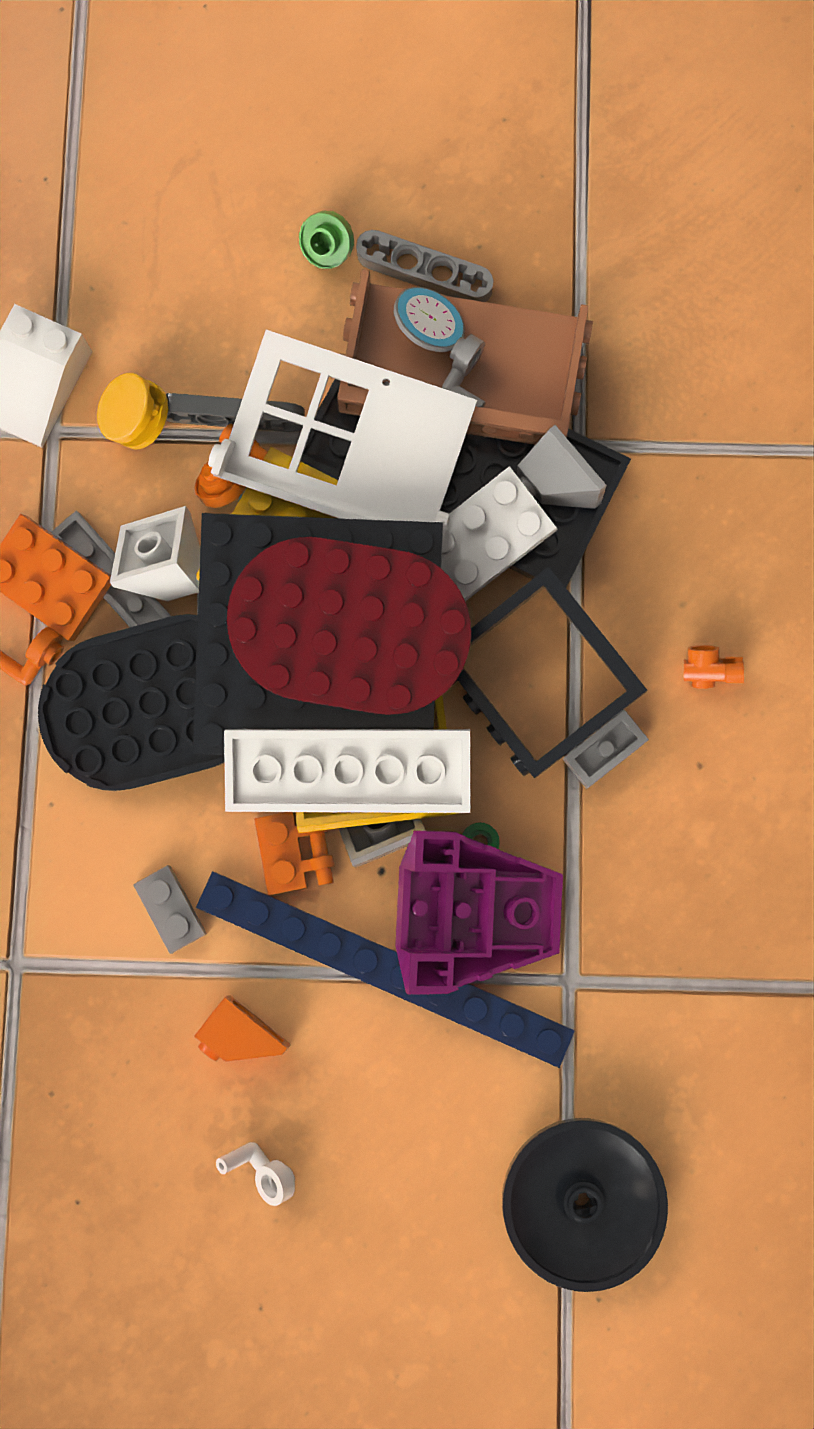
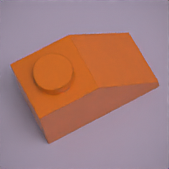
(238, 1034)

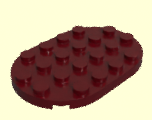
(349, 625)

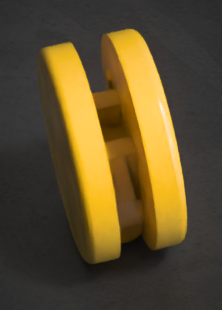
(132, 411)

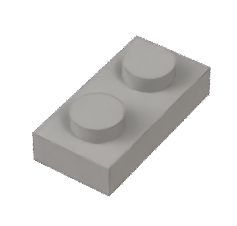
(605, 749)
(169, 909)

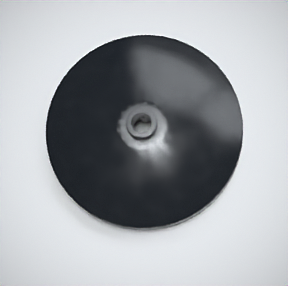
(594, 1242)

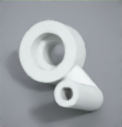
(273, 1179)

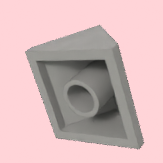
(374, 841)

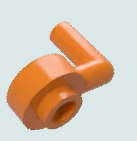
(43, 649)

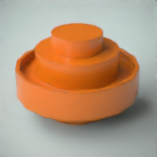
(215, 491)

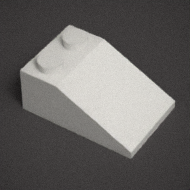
(37, 373)

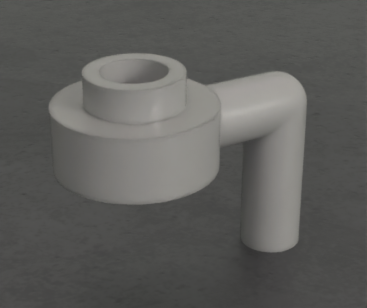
(465, 356)

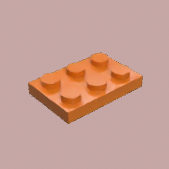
(50, 578)

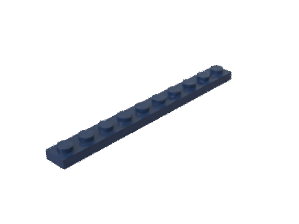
(381, 968)

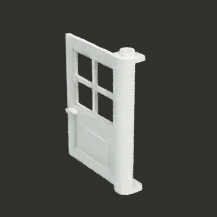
(396, 457)

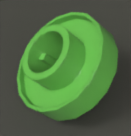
(326, 239)

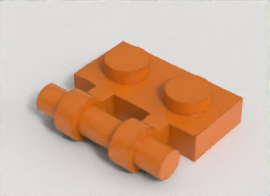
(283, 857)

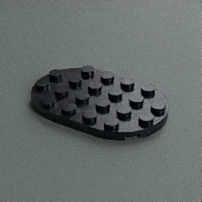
(125, 707)

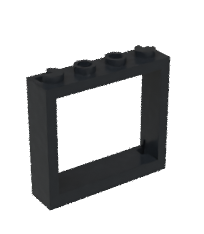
(499, 727)

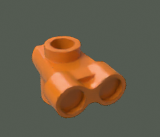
(706, 667)

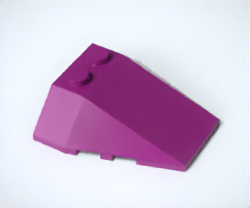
(471, 912)

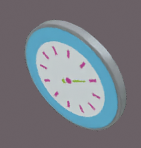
(428, 319)

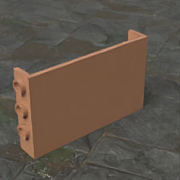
(521, 375)

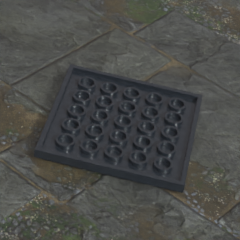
(223, 689)

